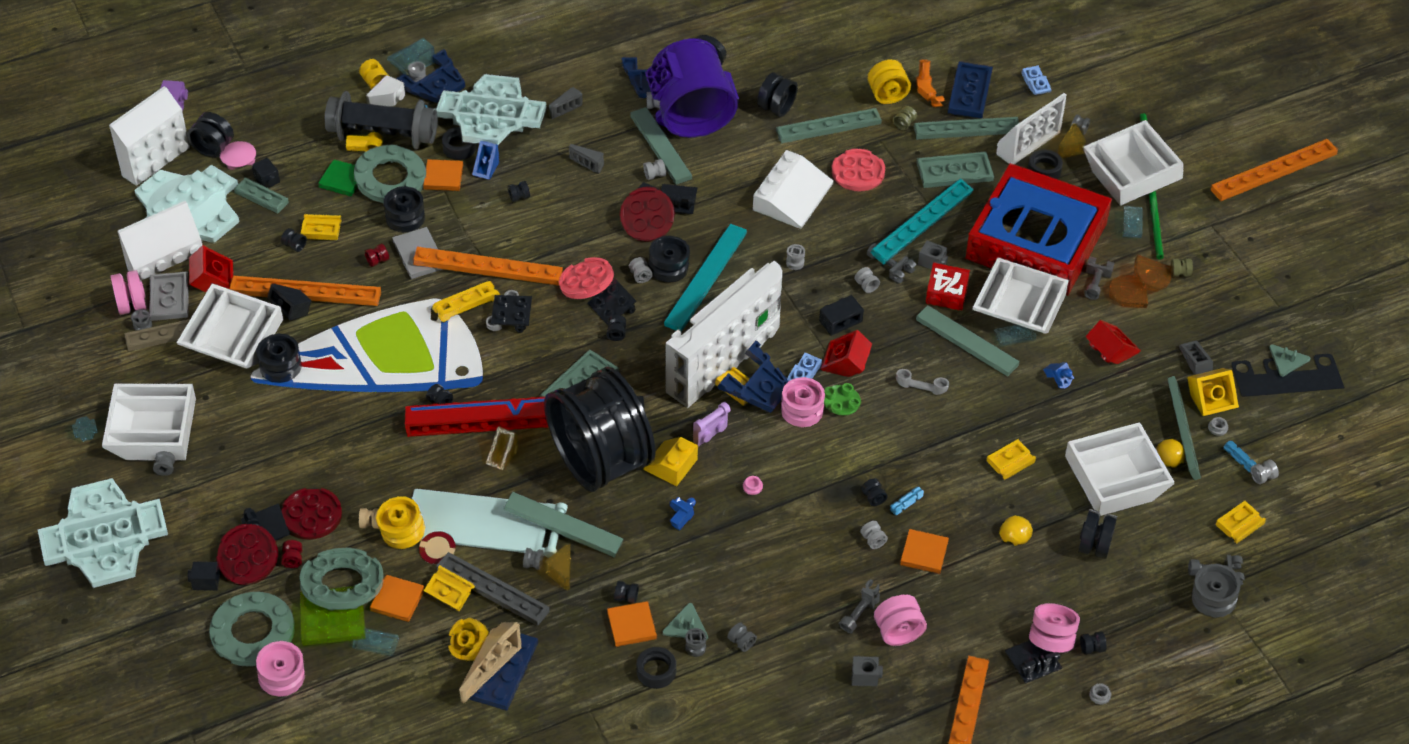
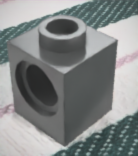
(932, 253)
(863, 664)

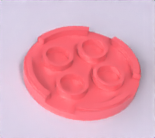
(858, 170)
(586, 278)

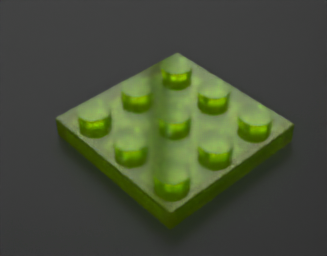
(330, 626)

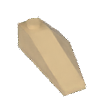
(497, 649)

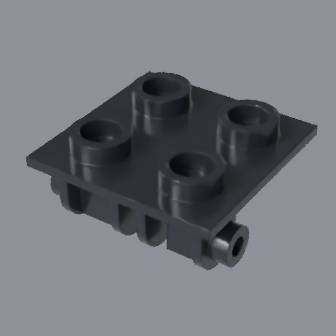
(682, 197)
(613, 301)
(512, 311)
(268, 518)
(1033, 661)

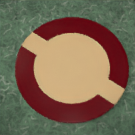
(436, 546)

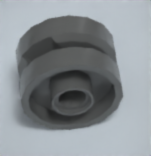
(1216, 590)

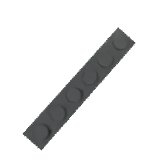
(496, 590)

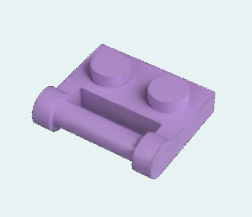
(711, 425)

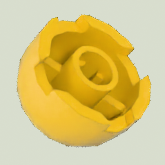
(467, 638)

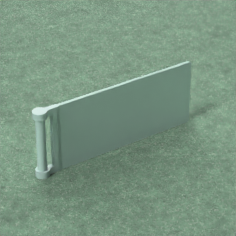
(482, 522)

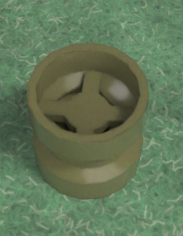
(905, 117)
(1181, 267)

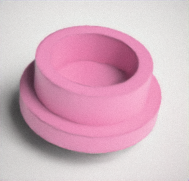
(752, 485)

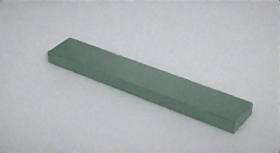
(828, 125)
(964, 128)
(661, 145)
(967, 340)
(1184, 428)
(563, 524)

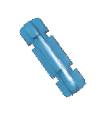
(1239, 455)
(906, 501)

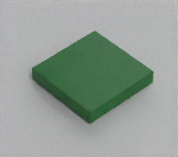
(339, 178)

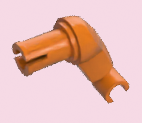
(924, 86)

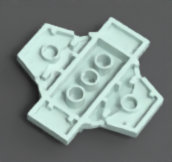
(491, 109)
(202, 191)
(102, 533)

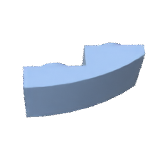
(1035, 80)
(806, 367)

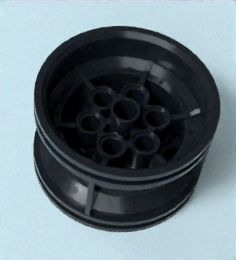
(600, 428)

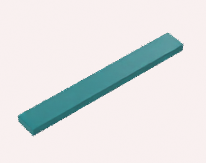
(921, 221)
(705, 278)

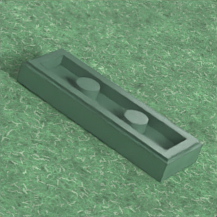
(261, 195)

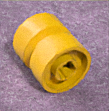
(372, 72)

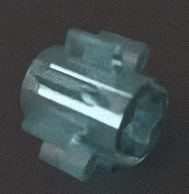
(84, 428)

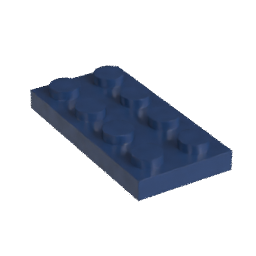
(970, 90)
(504, 683)

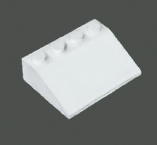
(1032, 131)
(791, 190)
(160, 240)

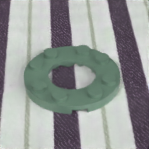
(380, 155)
(356, 559)
(227, 615)

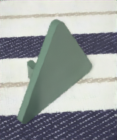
(1287, 360)
(683, 622)

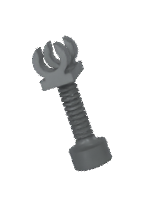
(895, 272)
(1093, 290)
(1232, 562)
(848, 623)

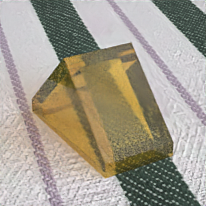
(1072, 143)
(502, 449)
(559, 567)

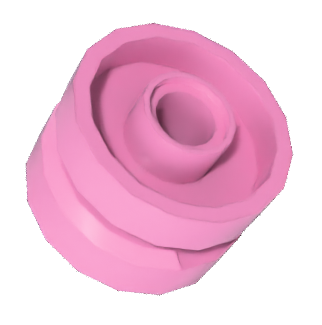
(129, 292)
(802, 402)
(900, 620)
(1054, 627)
(280, 668)

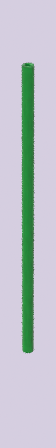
(1155, 215)

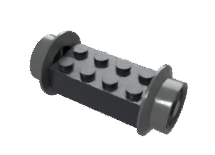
(416, 124)

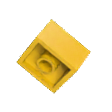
(1213, 391)
(673, 460)

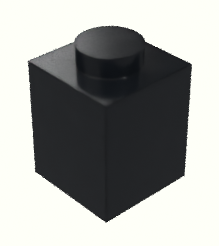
(265, 173)
(204, 576)

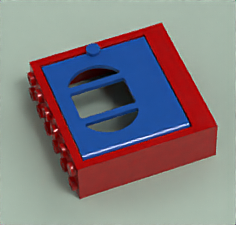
(1048, 196)

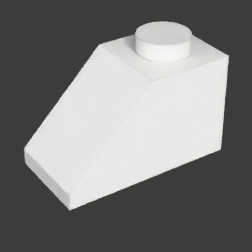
(386, 92)

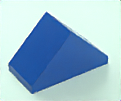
(486, 160)

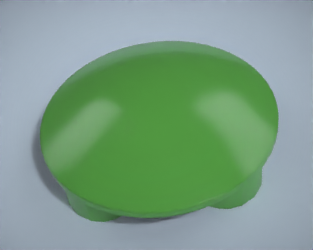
(842, 399)

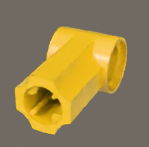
(364, 143)

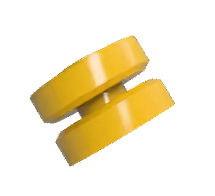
(889, 81)
(400, 522)

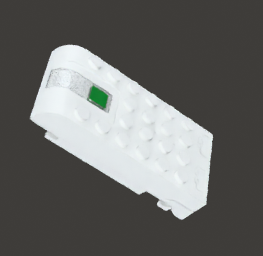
(723, 333)

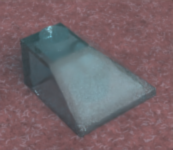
(415, 52)

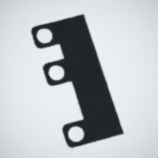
(1296, 381)

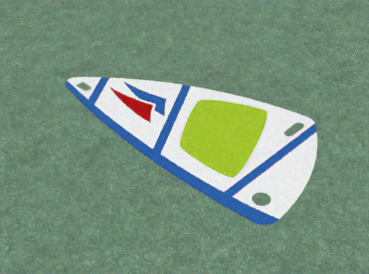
(388, 353)

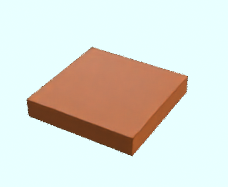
(443, 175)
(924, 551)
(397, 598)
(631, 623)

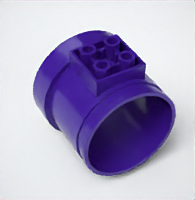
(692, 88)

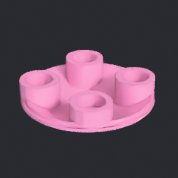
(238, 155)

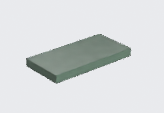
(948, 169)
(580, 371)

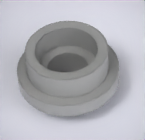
(1218, 426)
(1100, 689)

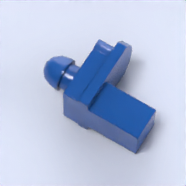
(1061, 374)
(684, 511)

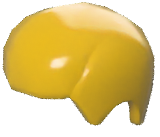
(1171, 452)
(1016, 530)

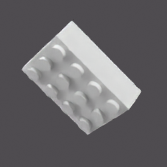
(149, 136)
(1133, 162)
(1022, 295)
(230, 326)
(149, 420)
(1118, 468)

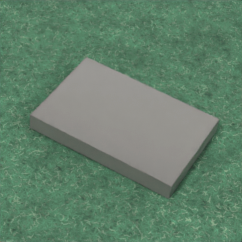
(406, 247)
(169, 296)

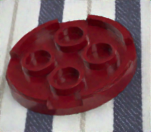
(647, 214)
(312, 513)
(247, 554)

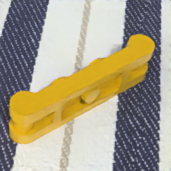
(465, 300)

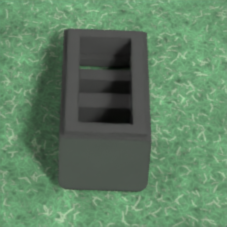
(566, 102)
(586, 157)
(1198, 359)

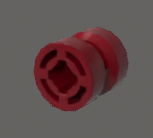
(376, 255)
(292, 553)

